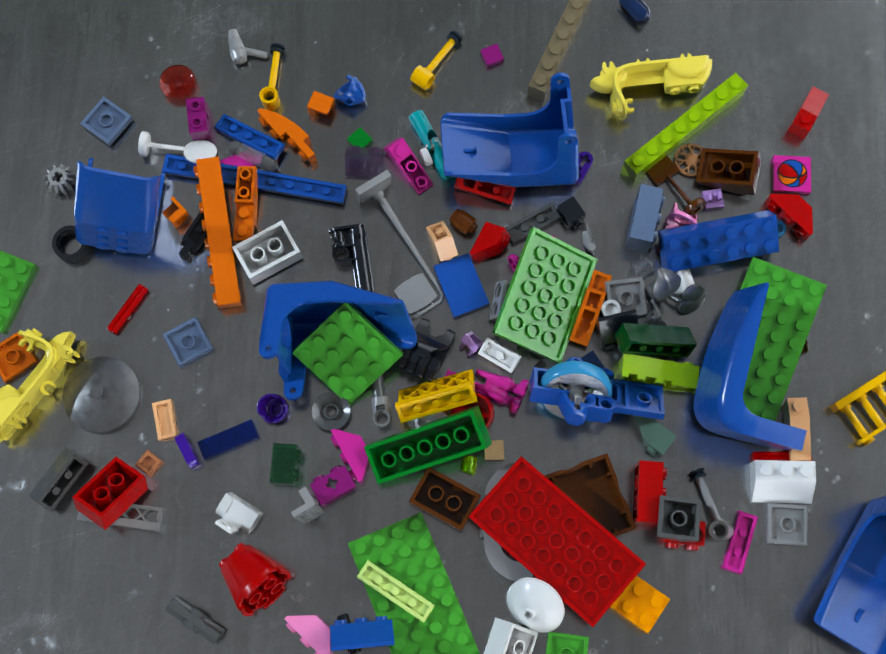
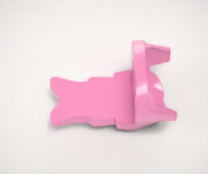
(678, 218)

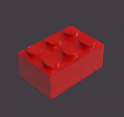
(647, 491)
(110, 493)

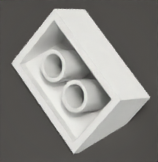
(782, 481)
(510, 639)

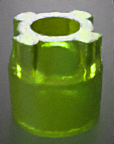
(469, 464)

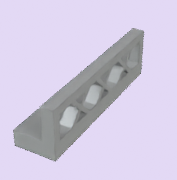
(310, 509)
(134, 523)

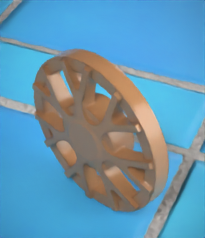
(690, 161)

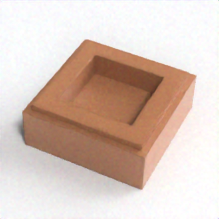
(149, 463)

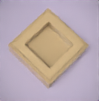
(495, 451)

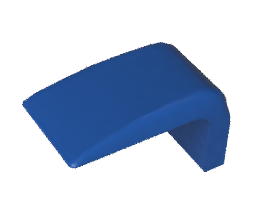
(724, 374)

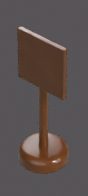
(663, 171)

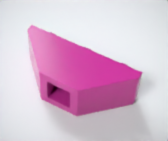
(352, 453)

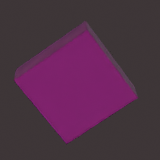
(492, 55)

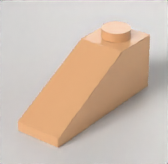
(797, 415)

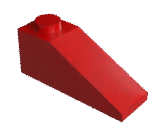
(808, 113)
(487, 190)

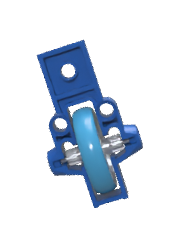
(590, 393)

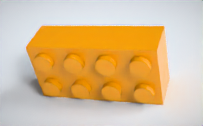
(640, 604)

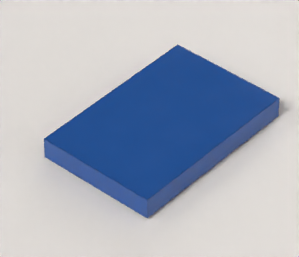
(461, 285)

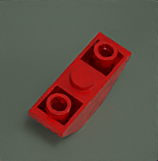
(793, 212)

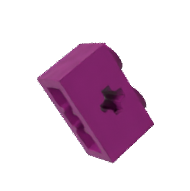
(198, 119)
(326, 494)

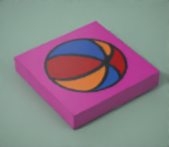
(791, 174)

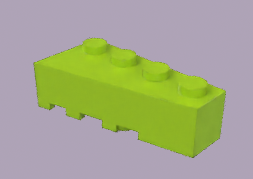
(659, 372)

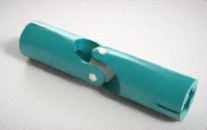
(429, 139)

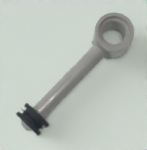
(698, 475)

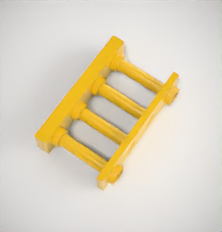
(860, 396)

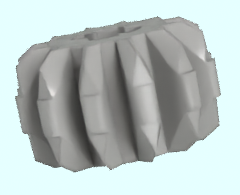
(53, 182)

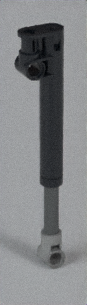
(355, 245)

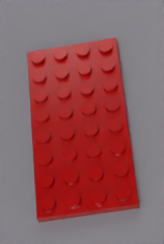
(557, 541)

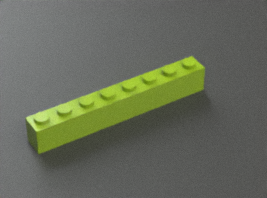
(684, 127)

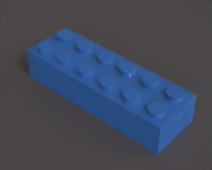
(718, 241)

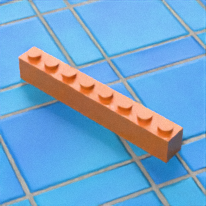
(218, 233)

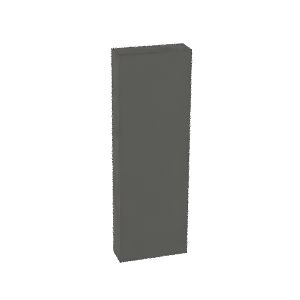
(539, 219)

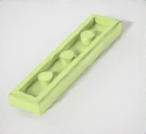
(395, 591)

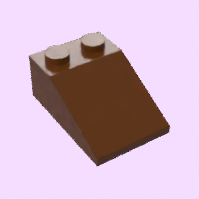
(729, 170)

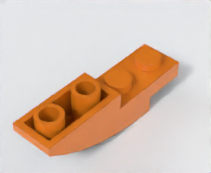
(285, 129)
(246, 203)

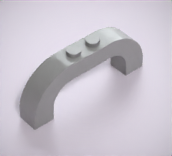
(498, 560)

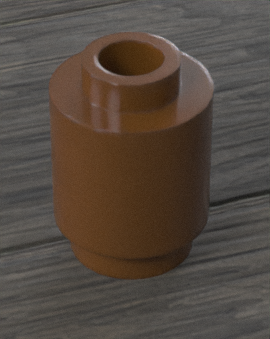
(463, 221)

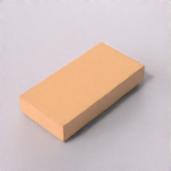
(165, 419)

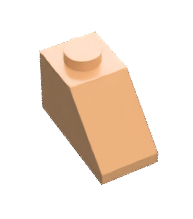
(442, 241)

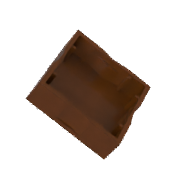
(597, 491)

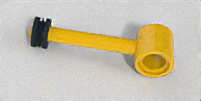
(276, 50)
(423, 75)

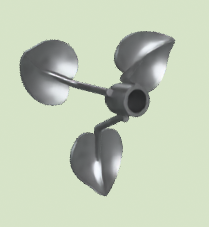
(667, 283)

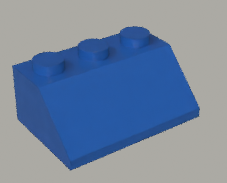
(361, 633)

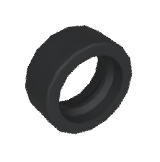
(57, 240)

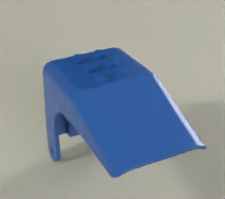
(517, 147)
(116, 209)
(300, 307)
(856, 592)

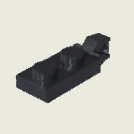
(193, 237)

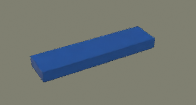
(245, 134)

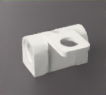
(501, 353)
(237, 514)

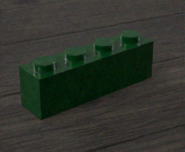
(655, 340)

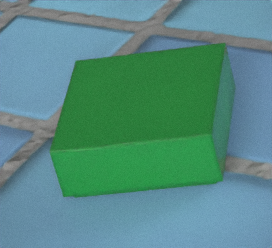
(360, 138)

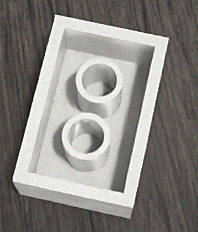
(267, 252)

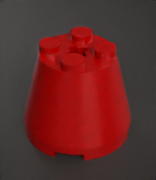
(253, 578)

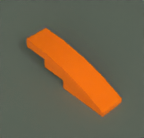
(590, 308)

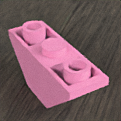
(313, 632)

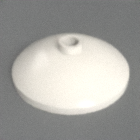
(535, 604)

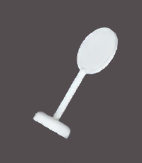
(194, 150)

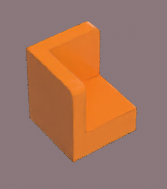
(320, 103)
(176, 213)

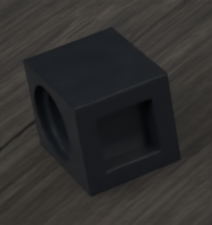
(571, 213)

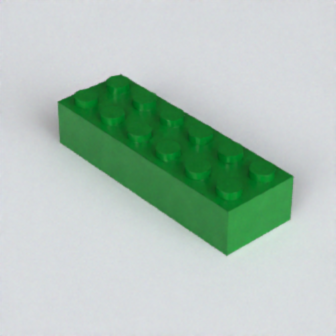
(428, 445)

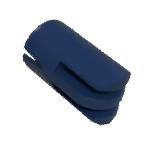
(637, 9)

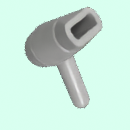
(239, 52)

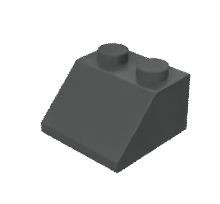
(678, 519)

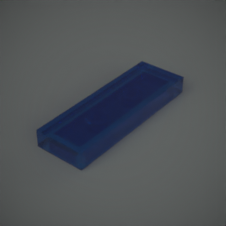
(228, 439)

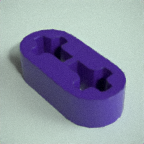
(586, 167)
(187, 450)

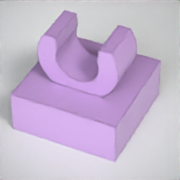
(714, 199)
(472, 341)

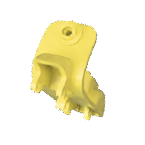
(676, 74)
(18, 403)

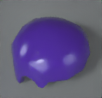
(272, 408)

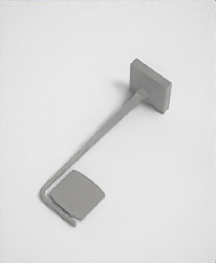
(415, 291)

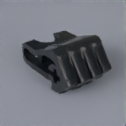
(428, 353)

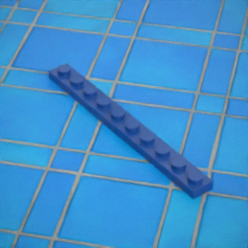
(267, 181)

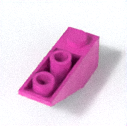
(408, 165)

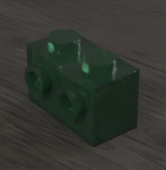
(285, 464)

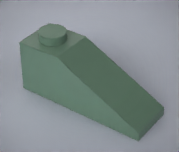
(653, 435)

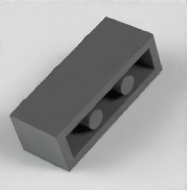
(58, 479)

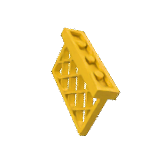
(434, 401)

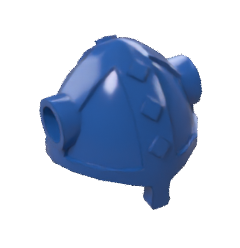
(351, 92)

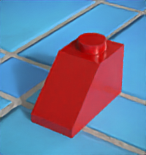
(489, 242)

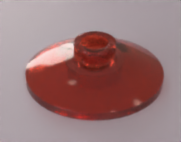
(174, 75)

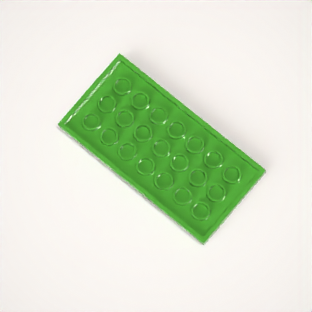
(782, 332)
(411, 557)

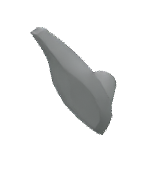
(588, 239)

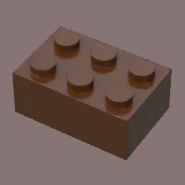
(444, 499)

